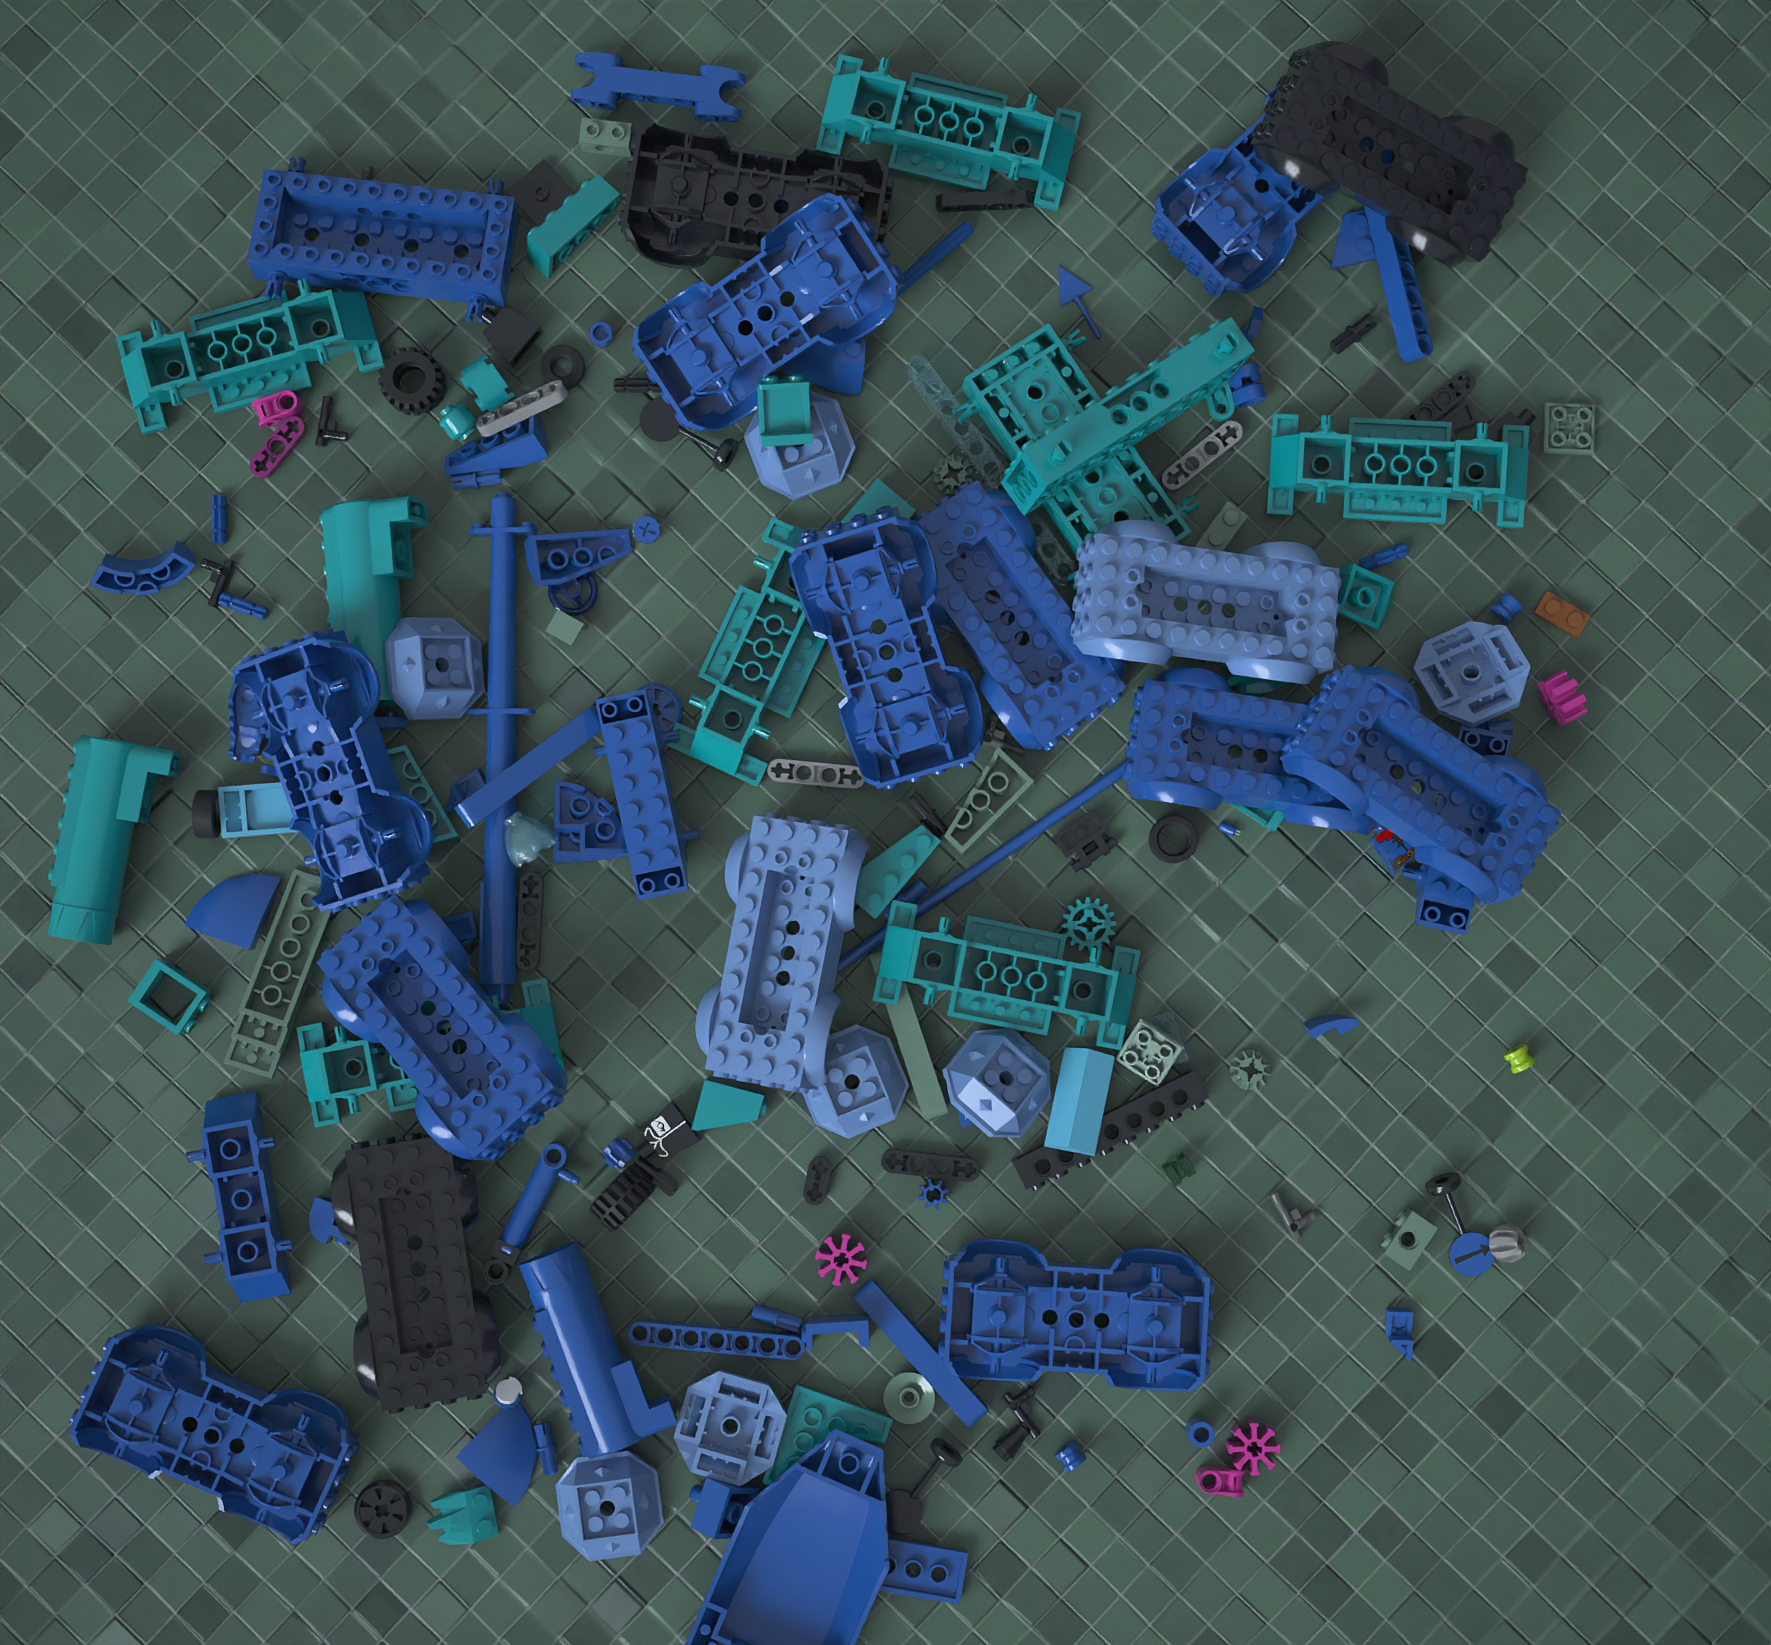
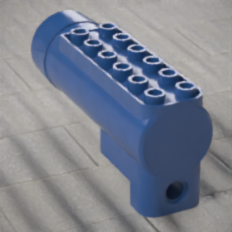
(596, 1381)

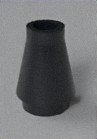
(1010, 1442)

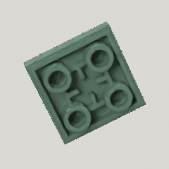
(1568, 428)
(1150, 1051)

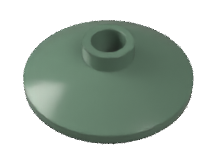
(909, 1411)

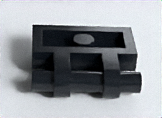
(1081, 833)

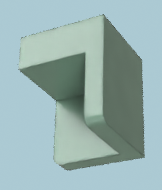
(565, 627)

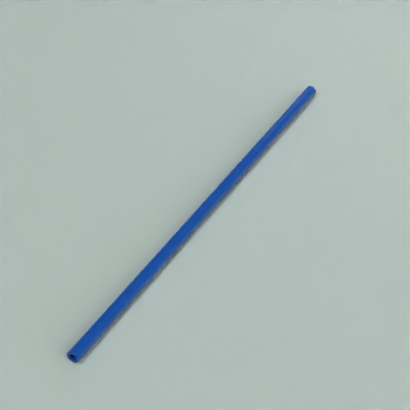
(991, 860)

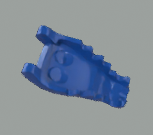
(245, 732)

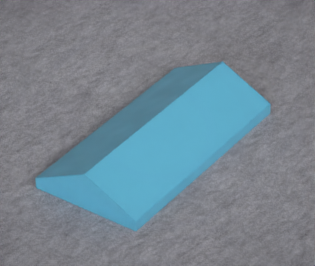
(1079, 1100)

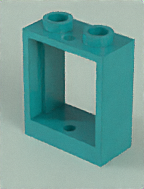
(150, 982)

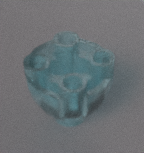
(526, 837)

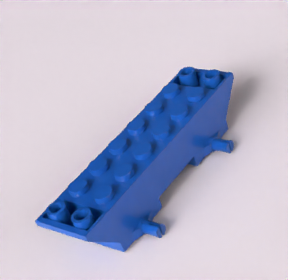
(644, 793)
(1438, 899)
(245, 1198)

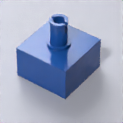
(720, 1506)

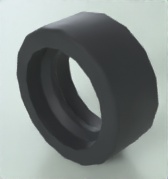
(206, 814)
(1173, 820)

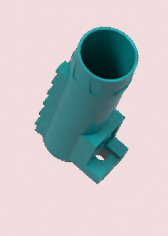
(364, 561)
(106, 796)

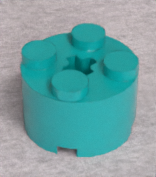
(486, 383)

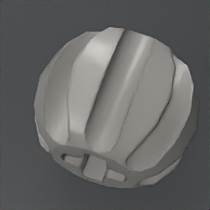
(1508, 1243)

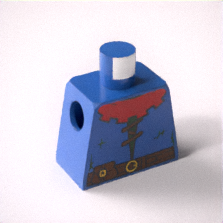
(1391, 849)

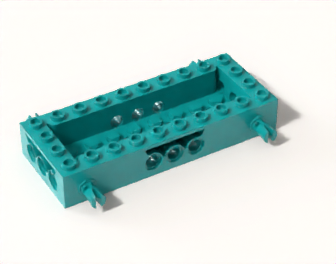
(1003, 402)
(1126, 415)

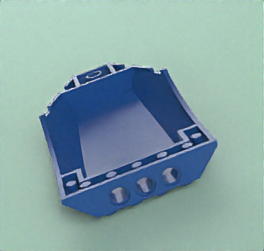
(804, 1554)

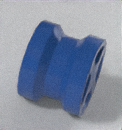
(1506, 608)
(1070, 1455)

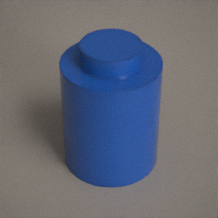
(1199, 1431)

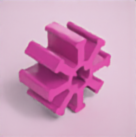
(1561, 698)
(846, 1264)
(1259, 1453)

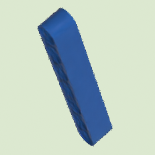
(1400, 291)
(529, 767)
(705, 1344)
(920, 1352)

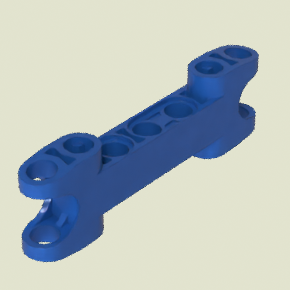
(649, 86)

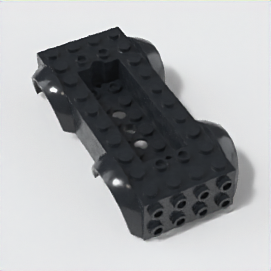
(1461, 163)
(680, 184)
(403, 1346)

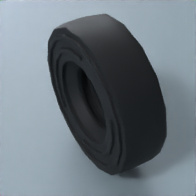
(558, 352)

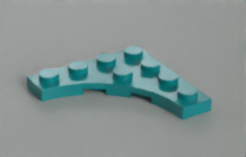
(813, 1417)

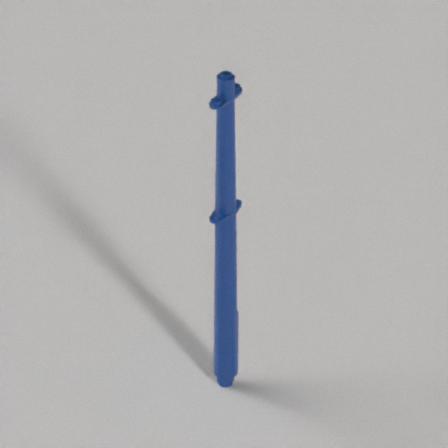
(498, 889)

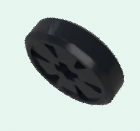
(398, 1504)

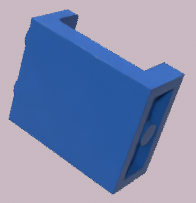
(836, 1324)

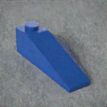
(833, 367)
(508, 448)
(565, 556)

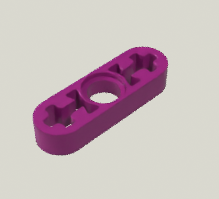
(267, 447)

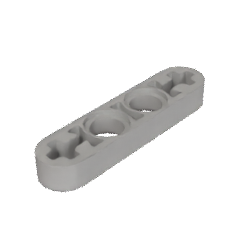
(521, 408)
(1201, 456)
(816, 774)

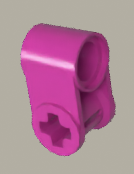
(272, 408)
(1226, 1480)

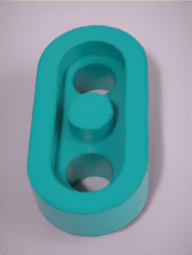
(1224, 398)

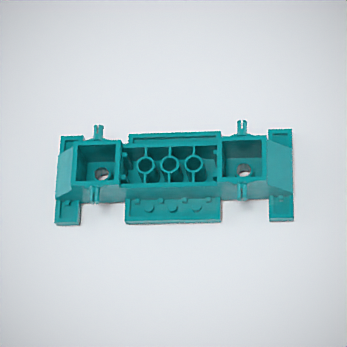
(948, 129)
(246, 351)
(1398, 469)
(756, 664)
(1006, 975)
(329, 1071)

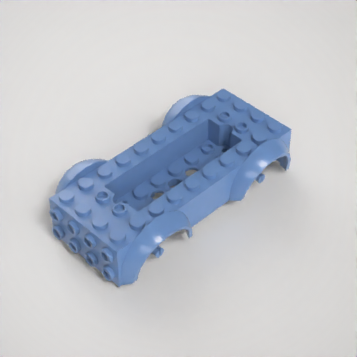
(1278, 593)
(747, 1019)

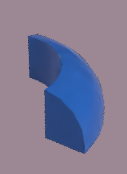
(144, 576)

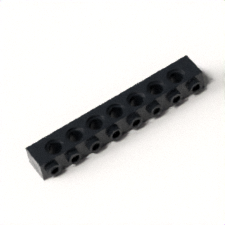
(1194, 1099)

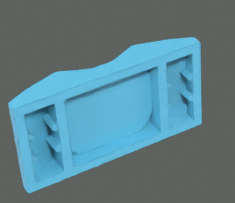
(254, 810)

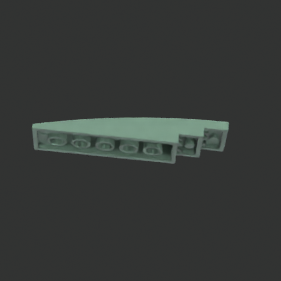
(279, 979)

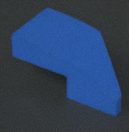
(1254, 324)
(464, 788)
(1322, 1024)
(1399, 1329)

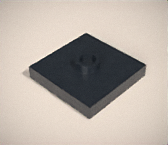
(540, 192)

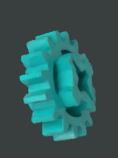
(1088, 912)

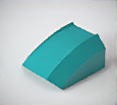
(1364, 596)

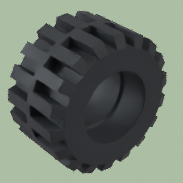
(397, 367)
(622, 1197)

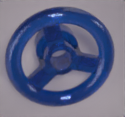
(563, 589)

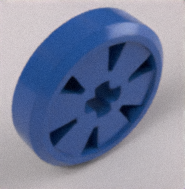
(668, 703)

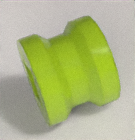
(1519, 1058)

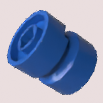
(1250, 393)

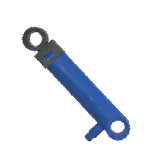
(527, 1210)

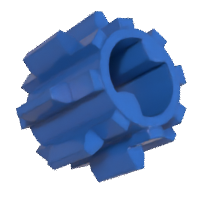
(619, 1153)
(935, 1201)

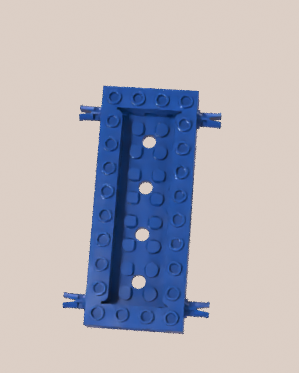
(391, 218)

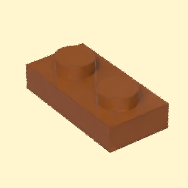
(1561, 614)

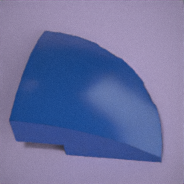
(585, 826)
(236, 909)
(503, 1453)

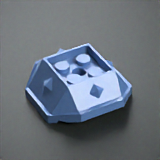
(808, 468)
(1476, 650)
(412, 671)
(976, 1085)
(880, 1087)
(724, 1453)
(632, 1489)

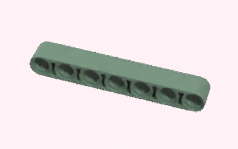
(915, 1052)

